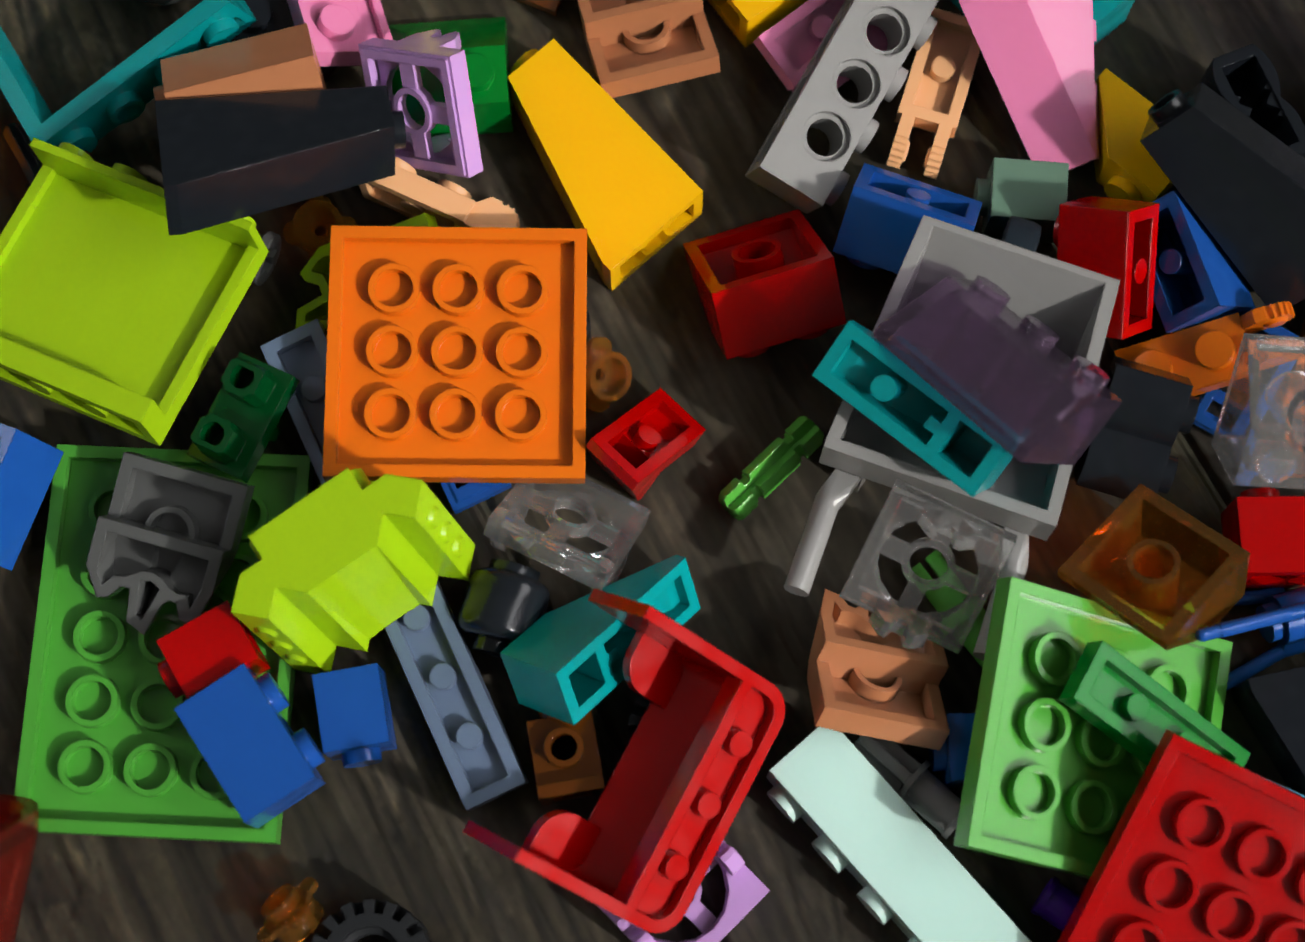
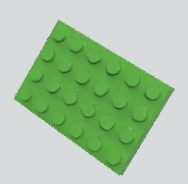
(98, 718)

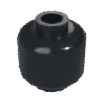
(501, 604)

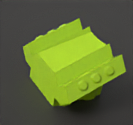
(347, 566)

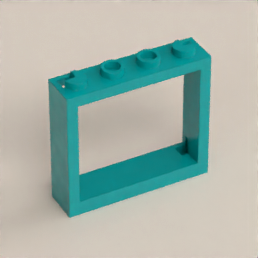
(127, 87)

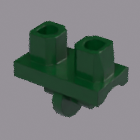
(242, 417)

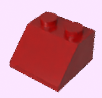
(766, 284)

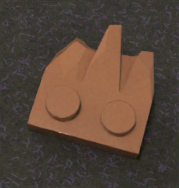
(647, 43)
(873, 682)

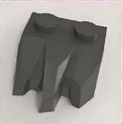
(167, 537)

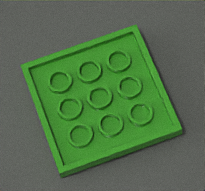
(1036, 772)

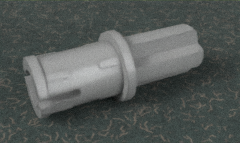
(913, 782)

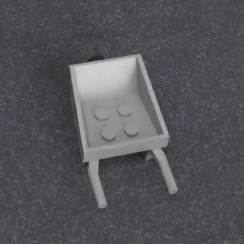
(1025, 495)

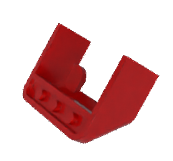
(673, 784)

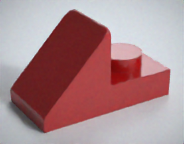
(644, 442)

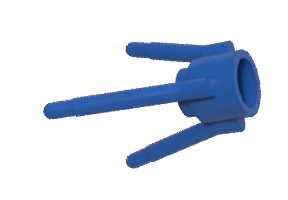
(1278, 619)

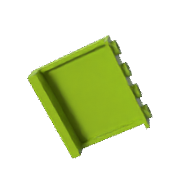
(108, 303)

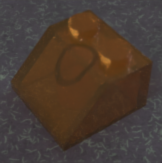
(1159, 569)

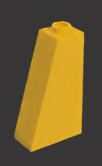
(601, 163)

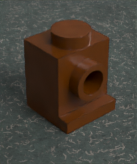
(570, 778)

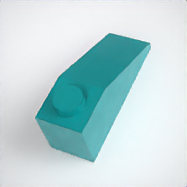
(910, 410)
(578, 650)

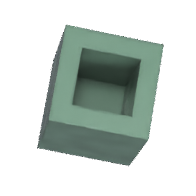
(1022, 190)

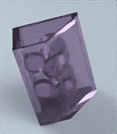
(1001, 370)

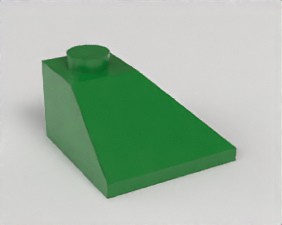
(488, 72)

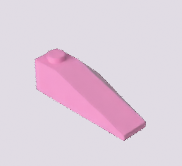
(1044, 72)

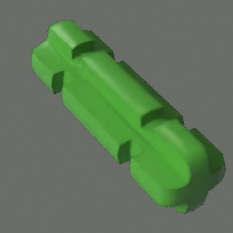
(771, 468)

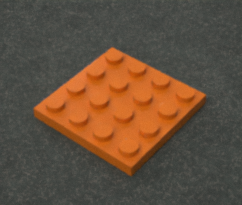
(457, 354)

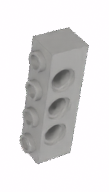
(785, 159)

